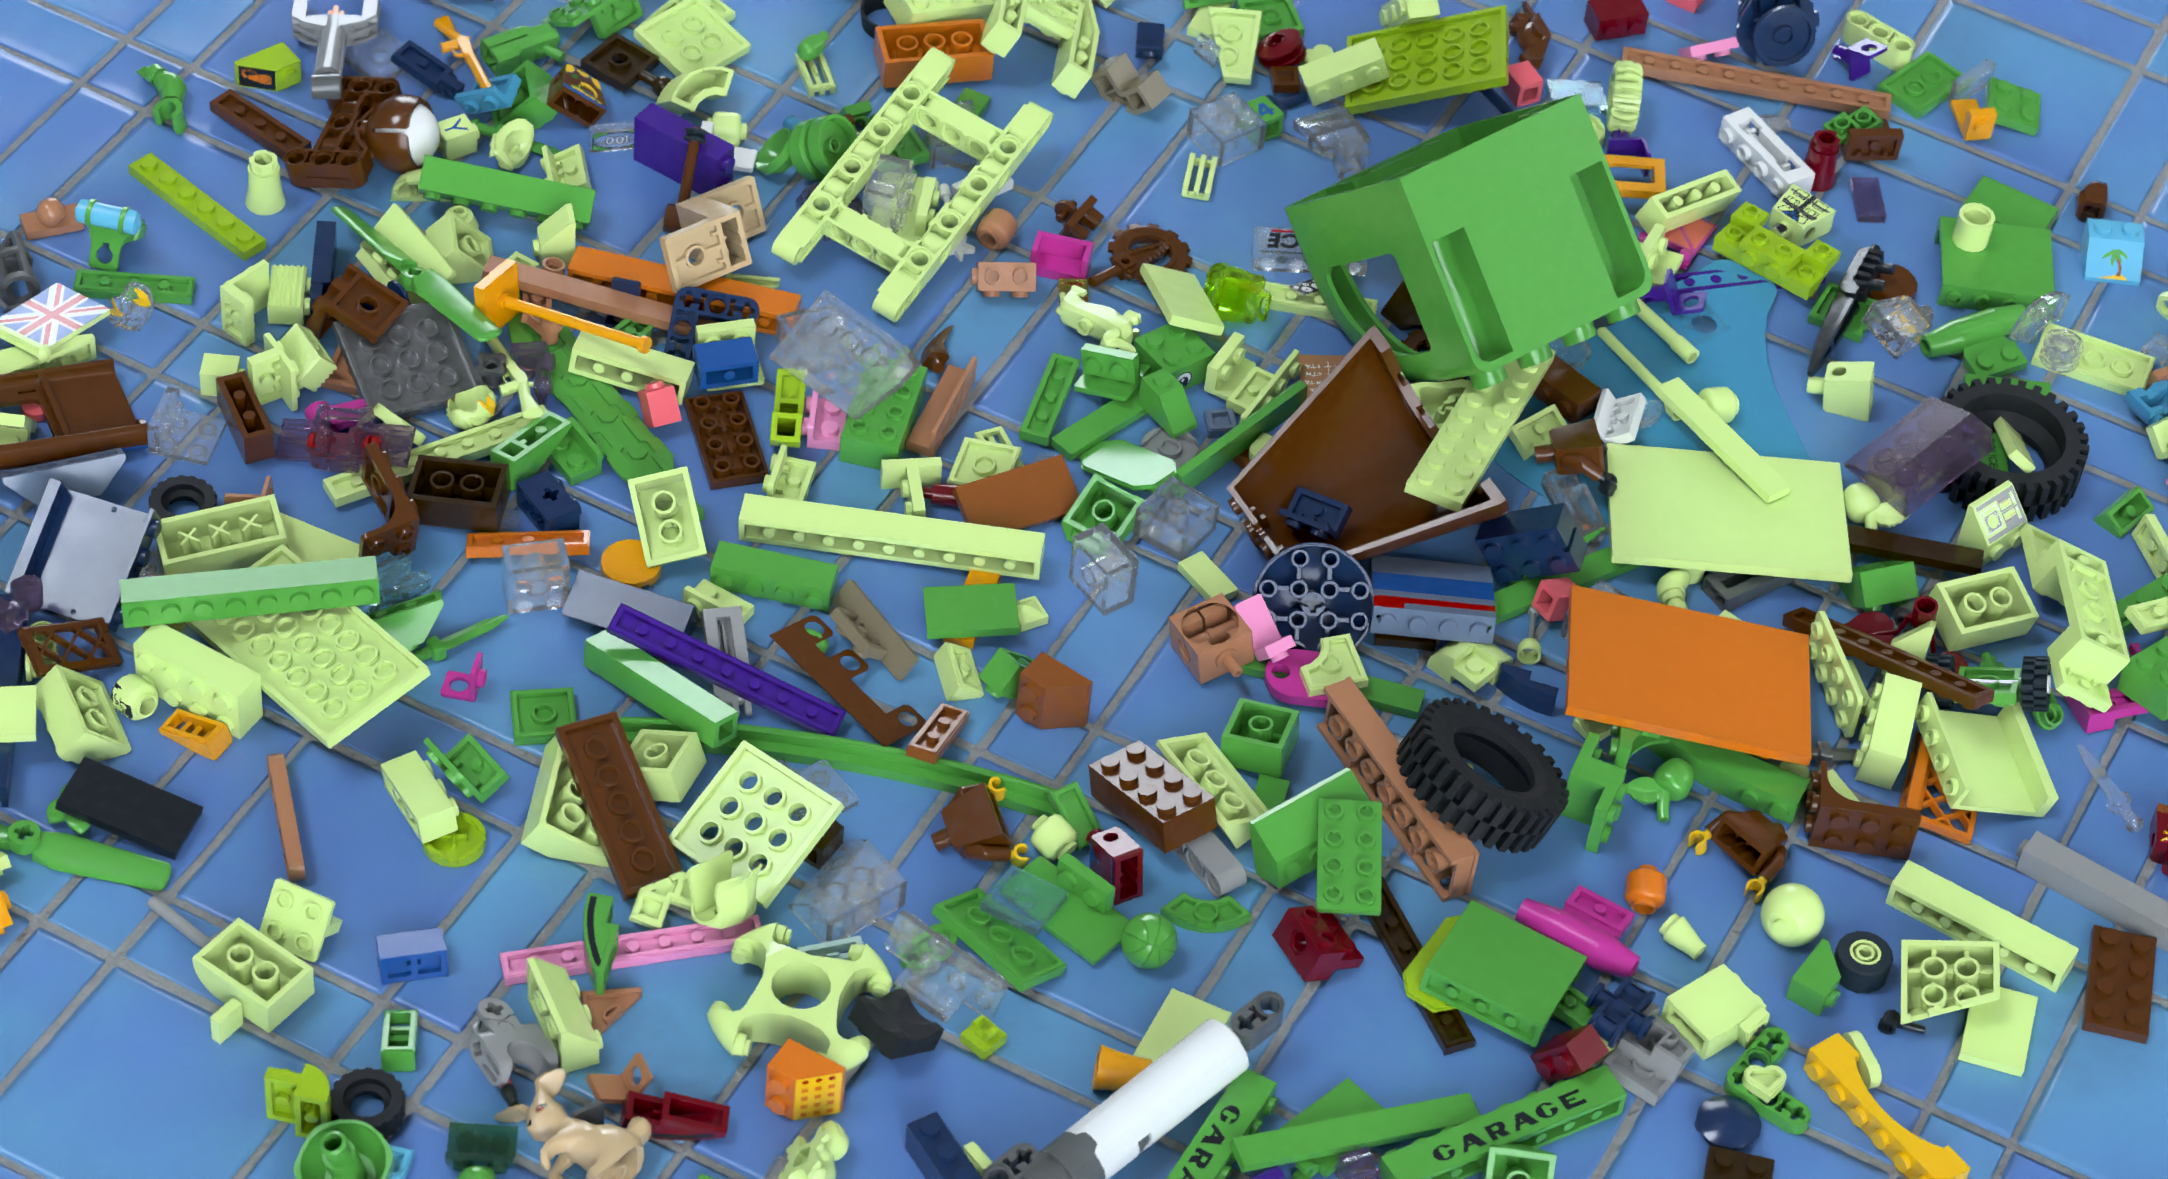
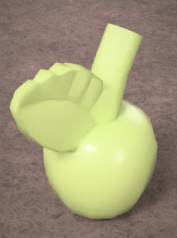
(1865, 506)

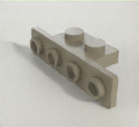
(870, 631)

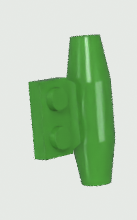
(1981, 340)

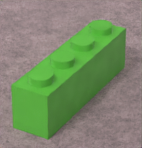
(774, 576)

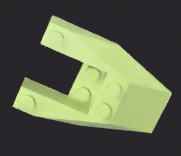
(1065, 20)

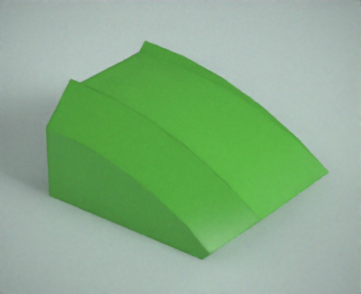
(1102, 503)

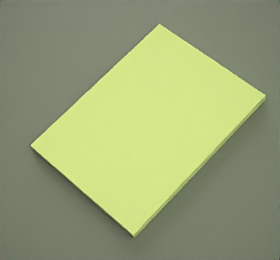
(1701, 516)

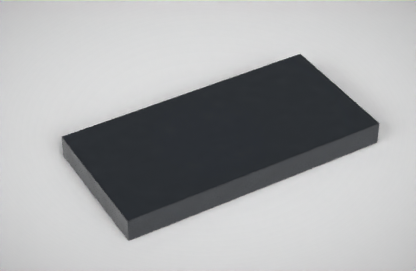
(129, 808)

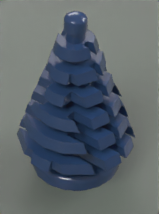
(1776, 30)

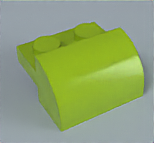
(298, 1097)

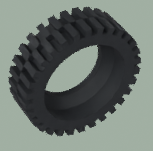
(2043, 426)
(1435, 767)

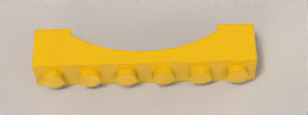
(1835, 1070)

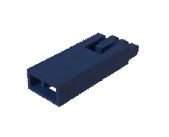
(323, 259)

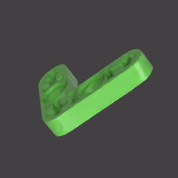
(1792, 1106)

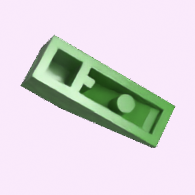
(531, 446)

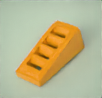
(210, 745)

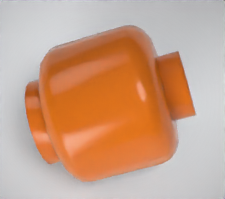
(1645, 889)

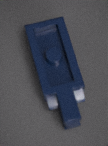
(427, 69)

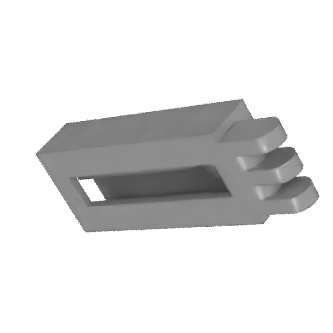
(725, 631)

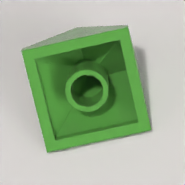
(1518, 1162)

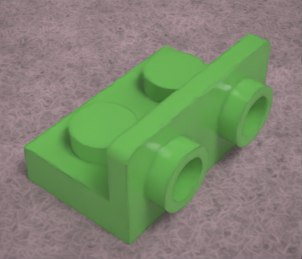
(577, 455)

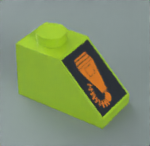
(269, 69)

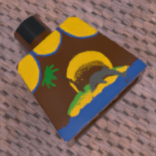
(577, 95)

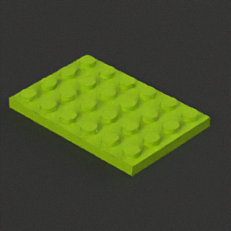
(1436, 59)

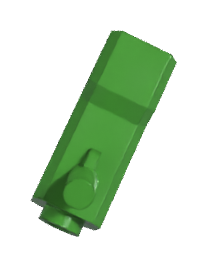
(514, 46)

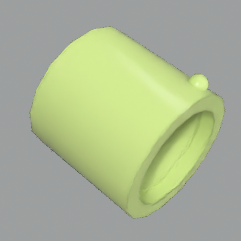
(1973, 227)

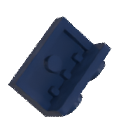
(1316, 513)

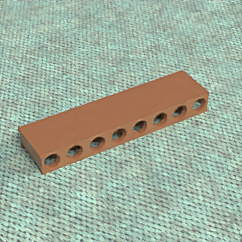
(1373, 751)

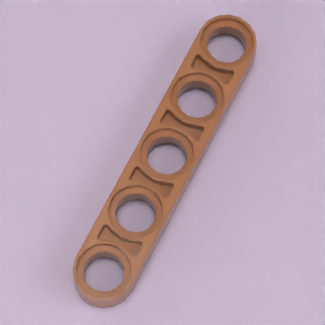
(286, 817)

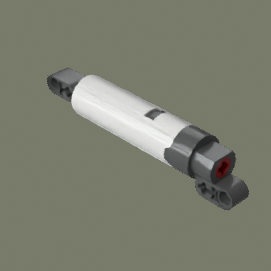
(1150, 1101)

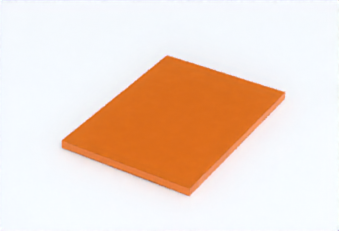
(1688, 675)

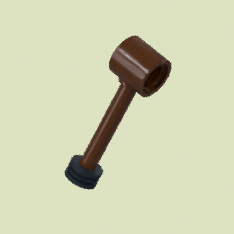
(695, 137)

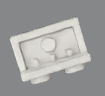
(1619, 418)

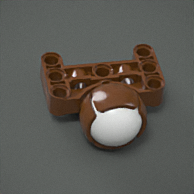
(365, 125)

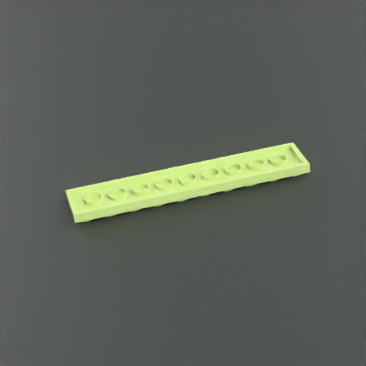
(1473, 437)

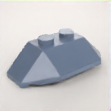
(83, 474)

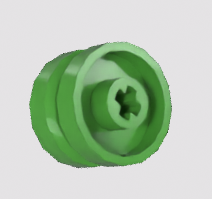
(819, 144)

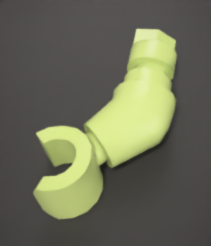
(1673, 585)

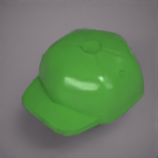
(344, 1152)

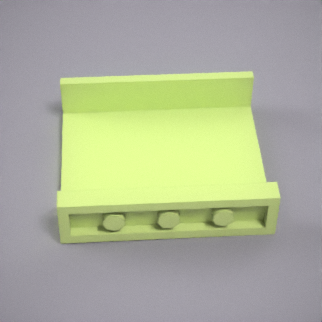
(1986, 760)

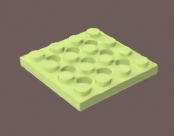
(752, 803)

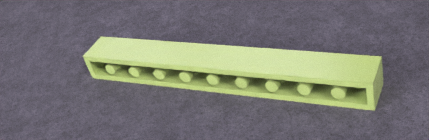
(891, 536)

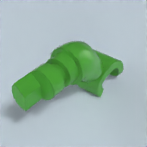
(172, 92)

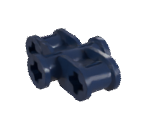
(1620, 1011)

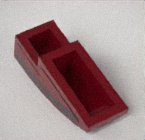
(677, 1116)

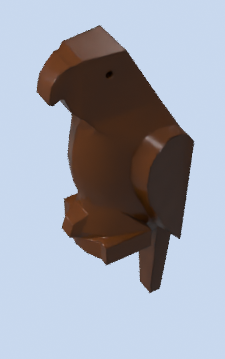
(1531, 35)

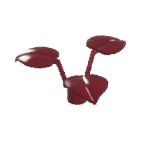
(1882, 627)

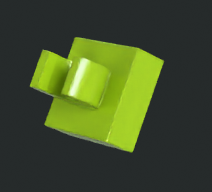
(983, 1037)

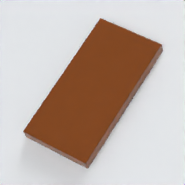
(1019, 496)

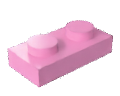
(1719, 48)

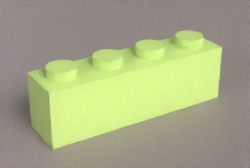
(1689, 202)
(627, 367)

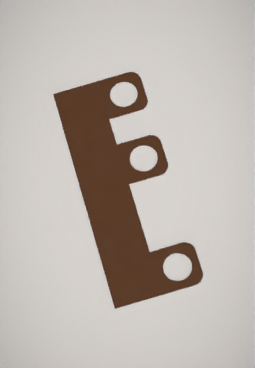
(838, 683)

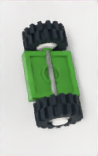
(2031, 679)

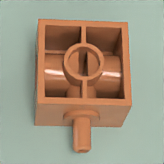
(1211, 639)

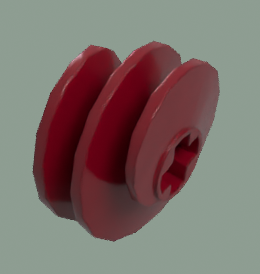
(1281, 49)

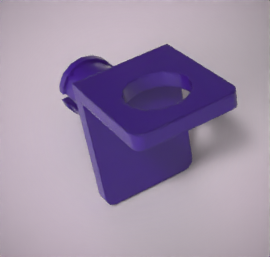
(1858, 56)
(1625, 145)
(1669, 293)

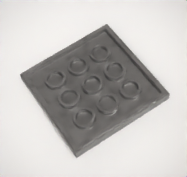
(411, 365)

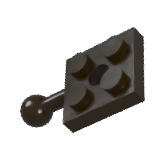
(638, 63)

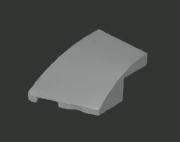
(1654, 1063)

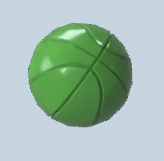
(1149, 940)

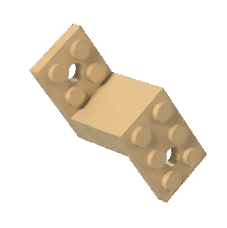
(713, 234)

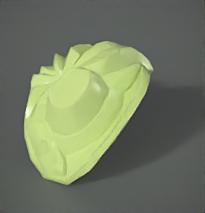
(512, 144)

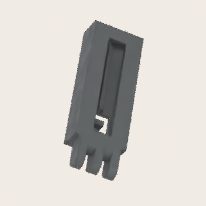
(1736, 589)

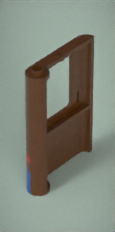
(81, 408)

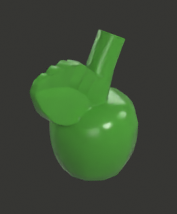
(1670, 783)

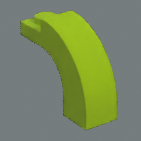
(788, 410)

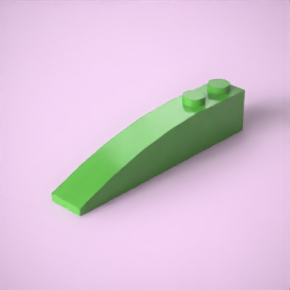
(1741, 777)

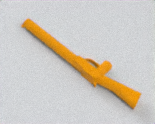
(461, 43)

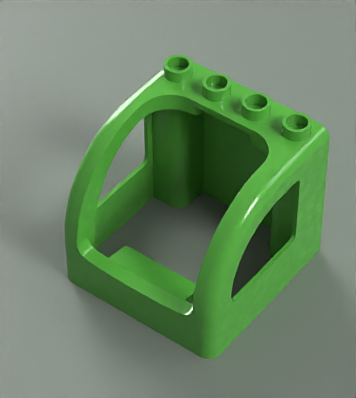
(1499, 236)

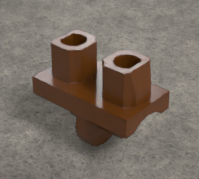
(1087, 214)

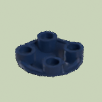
(1728, 1122)

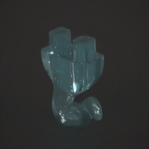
(397, 581)

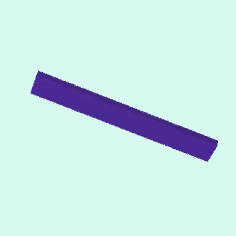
(725, 671)

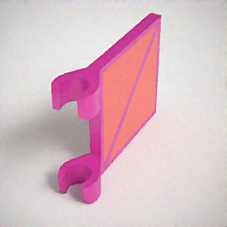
(1687, 239)

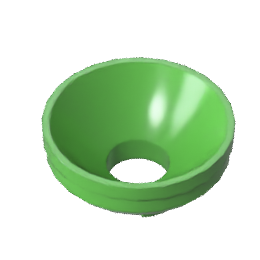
(775, 154)

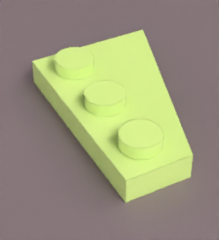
(1238, 38)

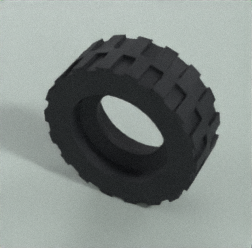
(181, 489)
(374, 1083)

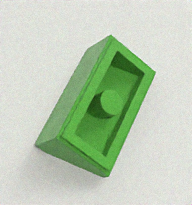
(2125, 512)

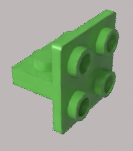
(1110, 372)

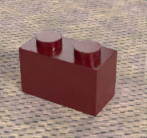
(1615, 18)
(1569, 1053)

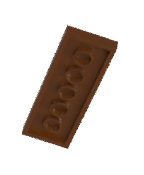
(618, 802)

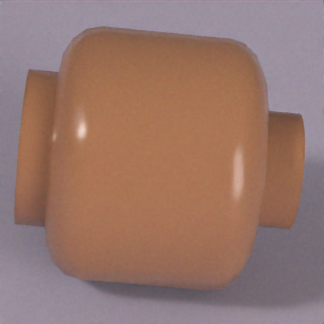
(996, 229)

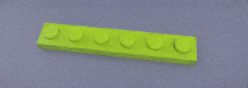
(197, 206)

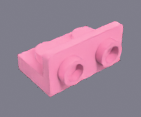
(824, 423)

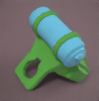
(110, 226)

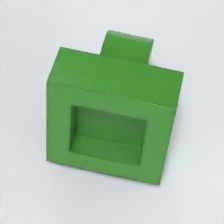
(859, 112)

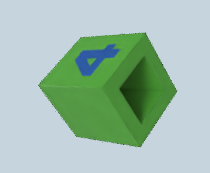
(1270, 114)

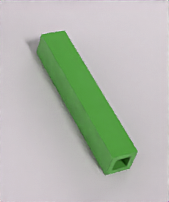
(661, 689)

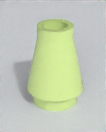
(1681, 935)

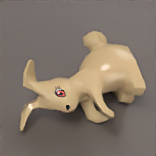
(601, 1150)

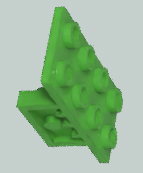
(605, 15)
(1349, 857)
(1087, 917)

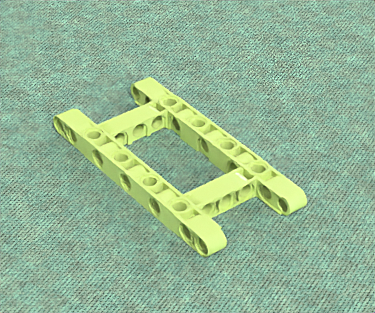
(912, 262)

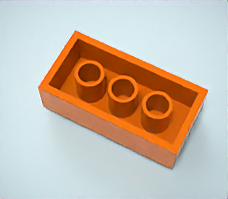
(904, 45)

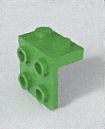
(469, 767)

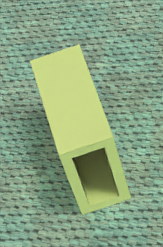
(1711, 1010)

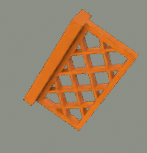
(1915, 791)

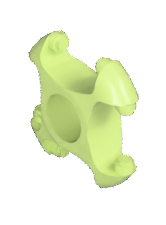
(791, 972)

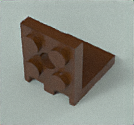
(343, 305)

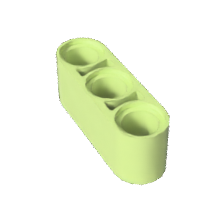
(1862, 25)

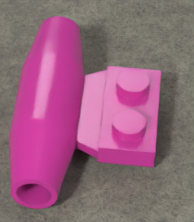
(1587, 926)

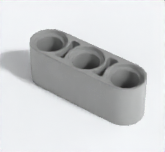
(1212, 864)

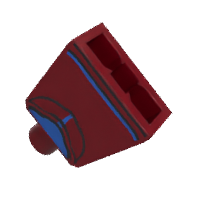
(1117, 861)

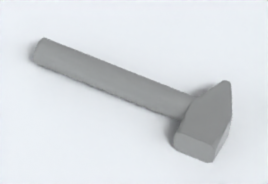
(179, 922)

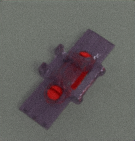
(342, 452)

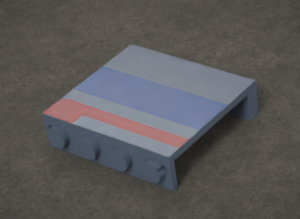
(1432, 599)

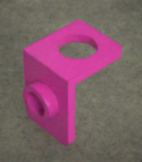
(475, 681)

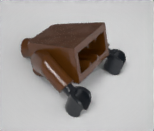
(1578, 450)

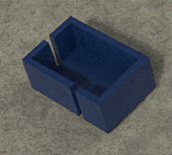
(1532, 543)

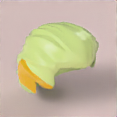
(471, 407)

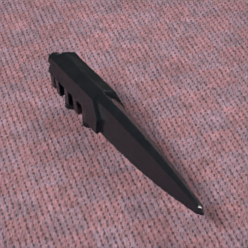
(1852, 290)

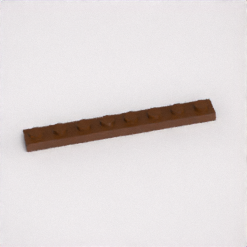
(1897, 661)

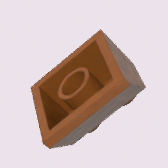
(1053, 695)

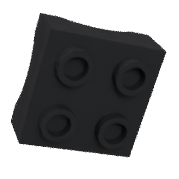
(895, 1025)

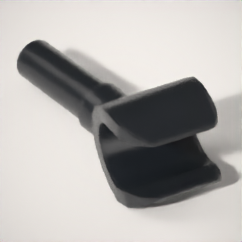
(1892, 1021)

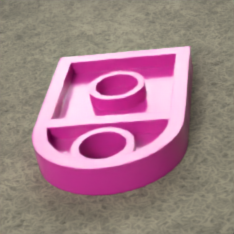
(1291, 689)

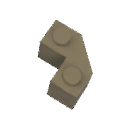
(1120, 82)

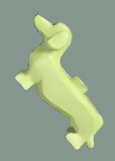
(1098, 320)

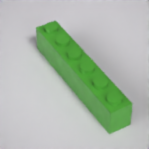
(502, 191)

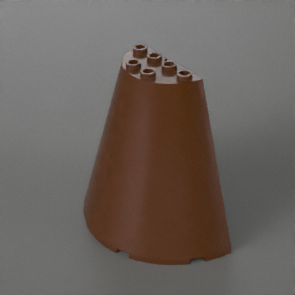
(1357, 446)

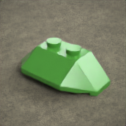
(410, 620)

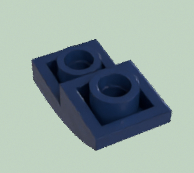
(1533, 695)

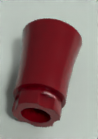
(1822, 159)

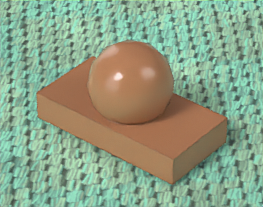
(50, 220)

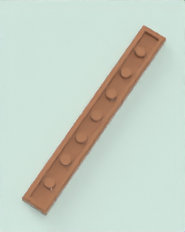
(593, 296)

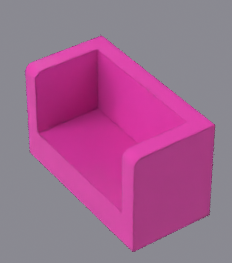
(1061, 256)

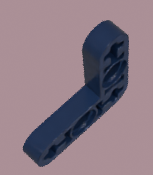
(693, 314)

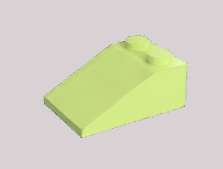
(667, 517)

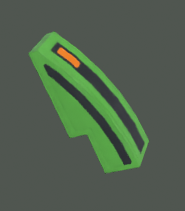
(599, 939)

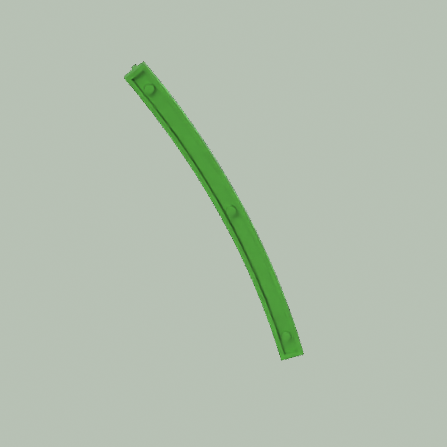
(866, 759)

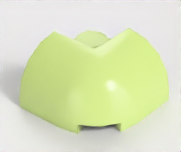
(1469, 663)

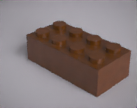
(1152, 796)

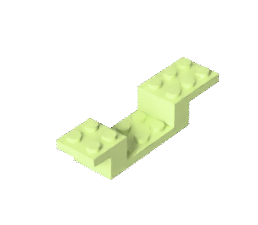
(2094, 644)

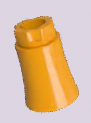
(1115, 1068)

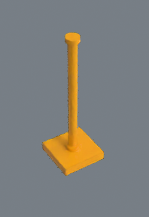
(500, 301)

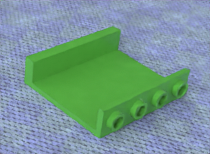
(2009, 271)
(1502, 972)

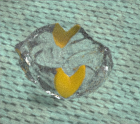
(132, 307)

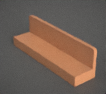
(941, 409)

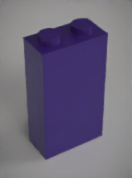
(662, 148)

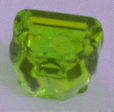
(1237, 293)

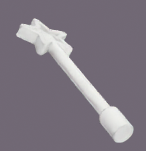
(962, 248)

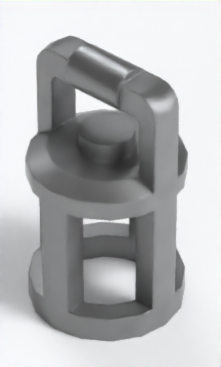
(16, 266)

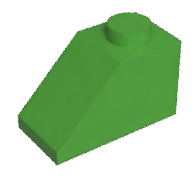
(1167, 402)
(1003, 673)
(1816, 981)

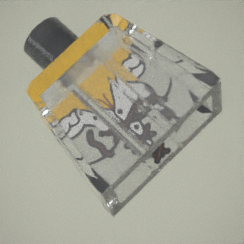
(1898, 323)

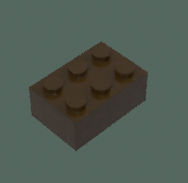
(460, 493)

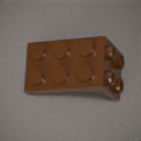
(398, 510)
(1855, 825)

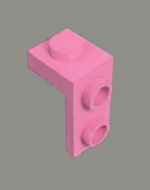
(1266, 637)

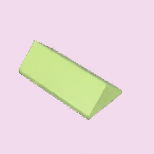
(1210, 769)

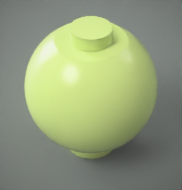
(1792, 915)

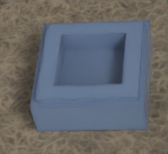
(1219, 422)

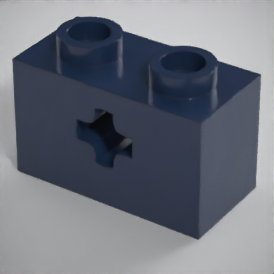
(548, 503)

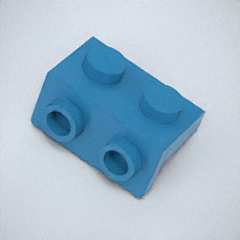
(492, 98)

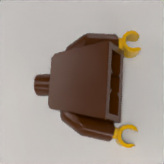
(978, 827)
(1750, 841)

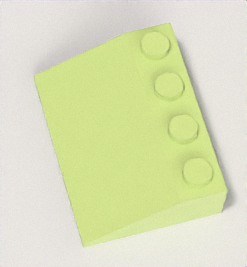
(557, 817)

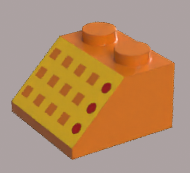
(803, 1083)

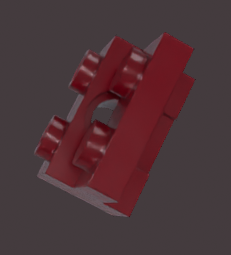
(1315, 943)

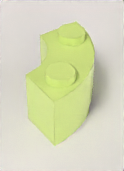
(691, 87)

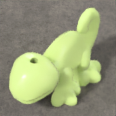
(816, 1157)

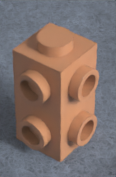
(1004, 277)

